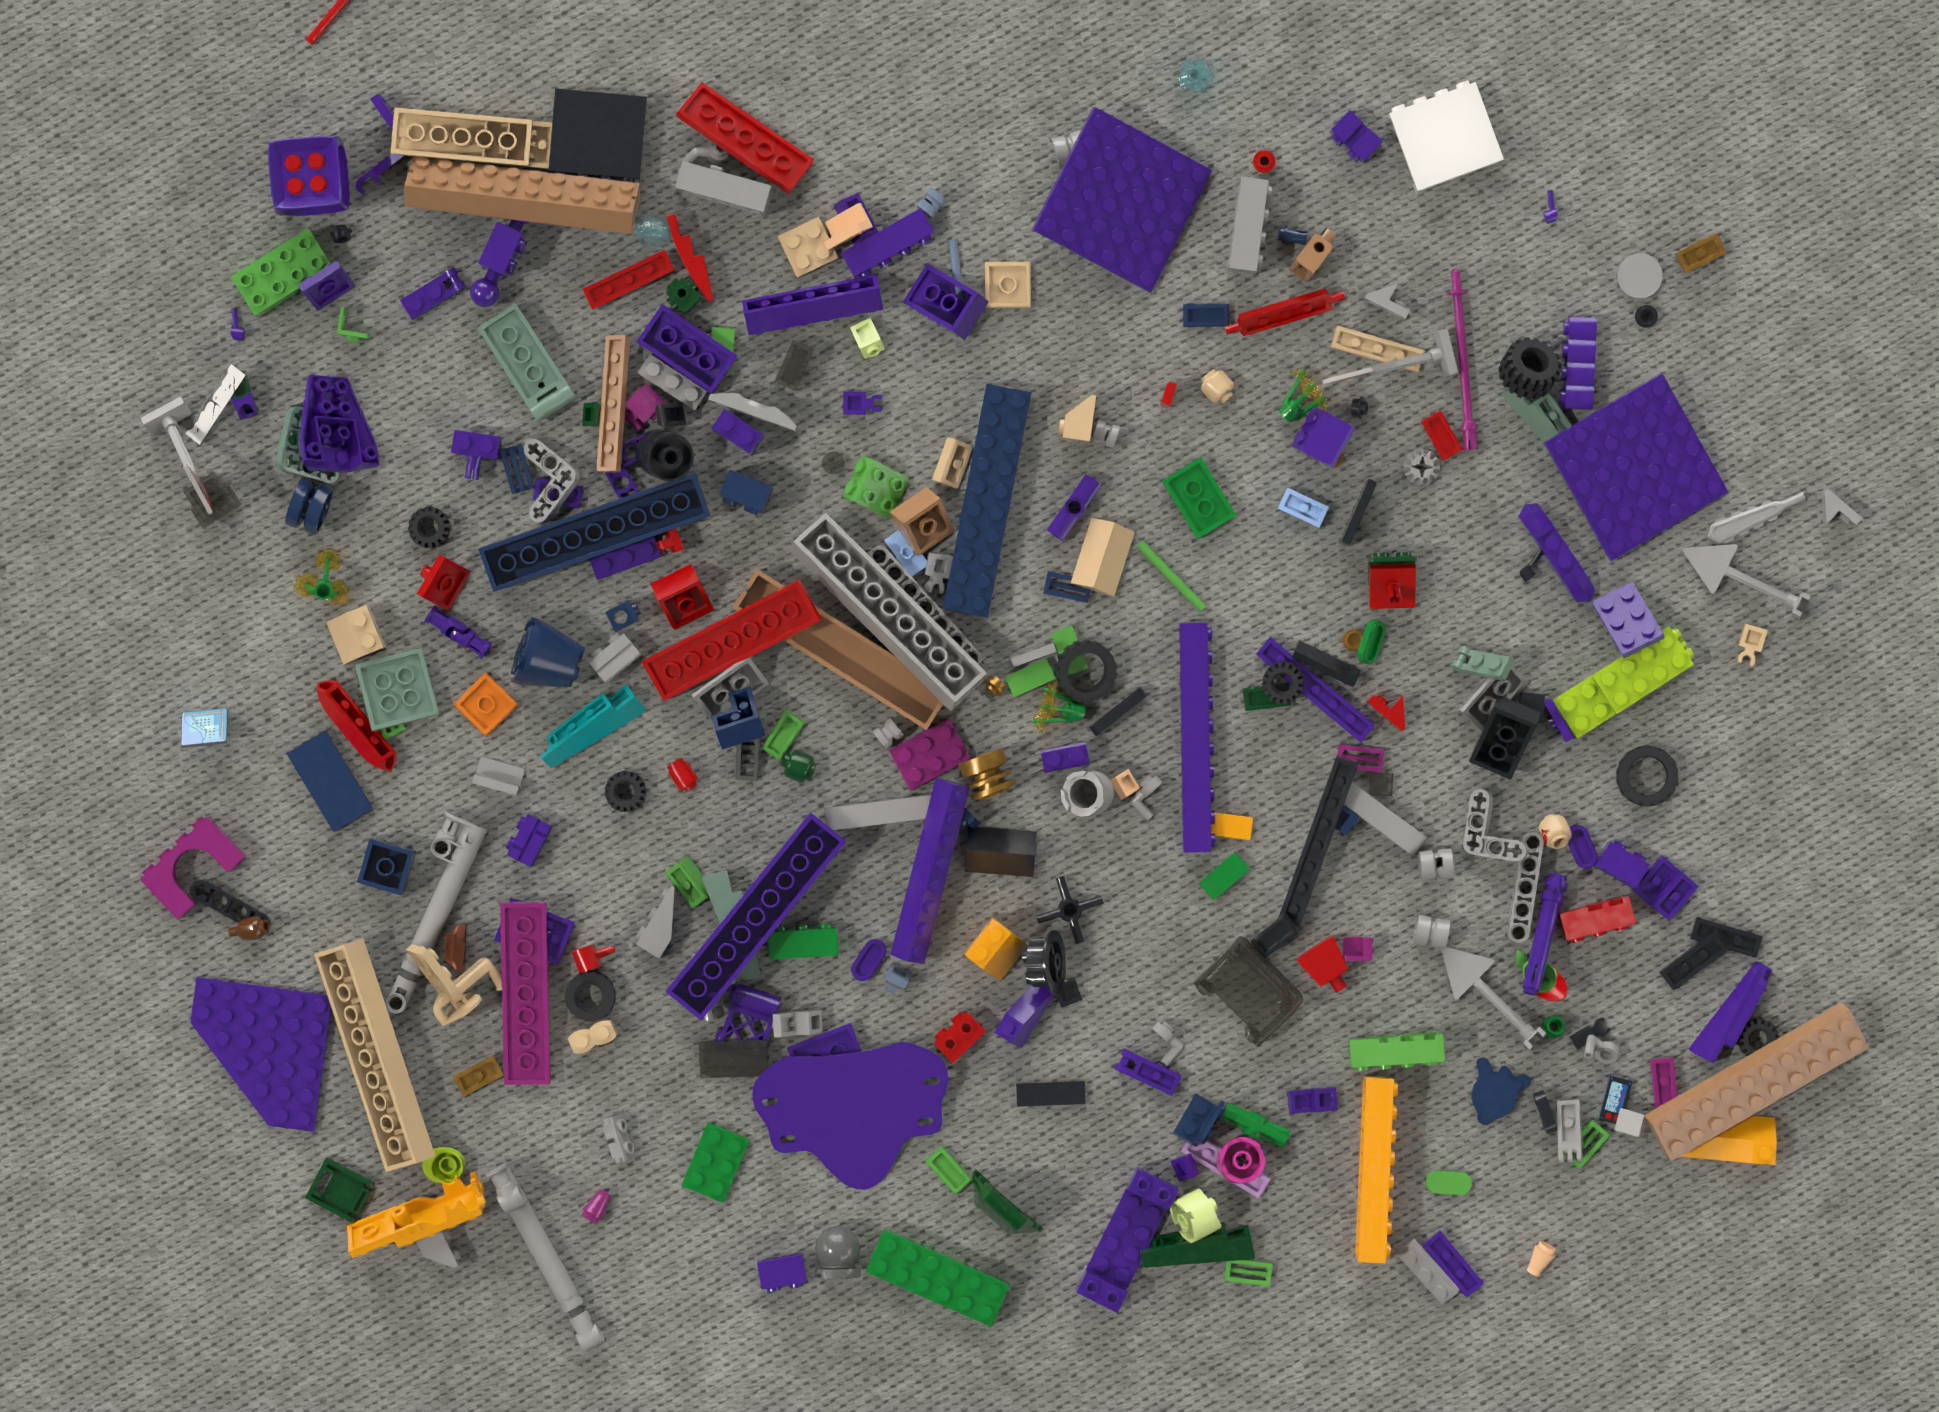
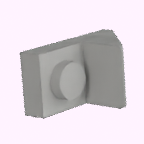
(1381, 299)
(1832, 504)

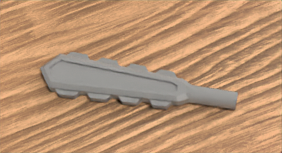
(1740, 522)

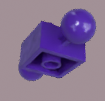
(499, 260)

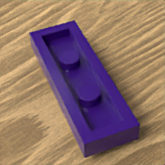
(625, 558)
(1453, 1263)

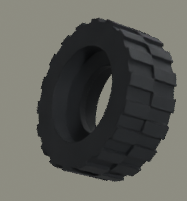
(603, 1008)

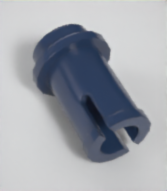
(1292, 235)

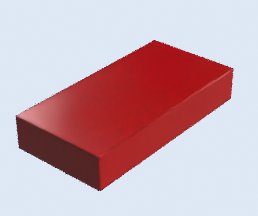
(1168, 394)
(1441, 435)

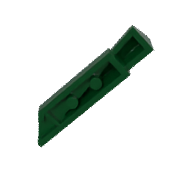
(1216, 1247)

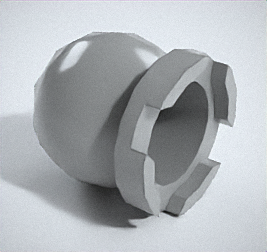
(1087, 793)

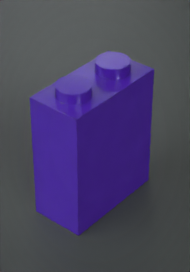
(738, 432)

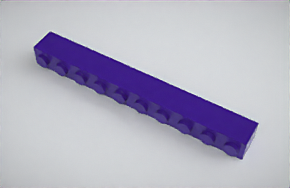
(1195, 737)

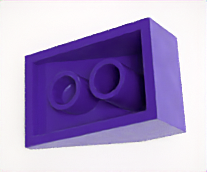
(936, 299)

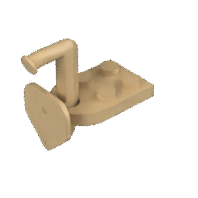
(451, 991)

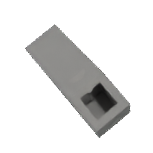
(660, 928)

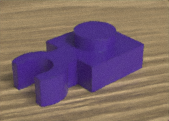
(856, 403)

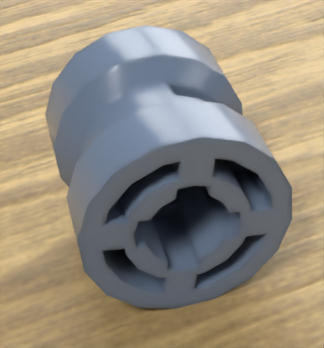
(931, 203)

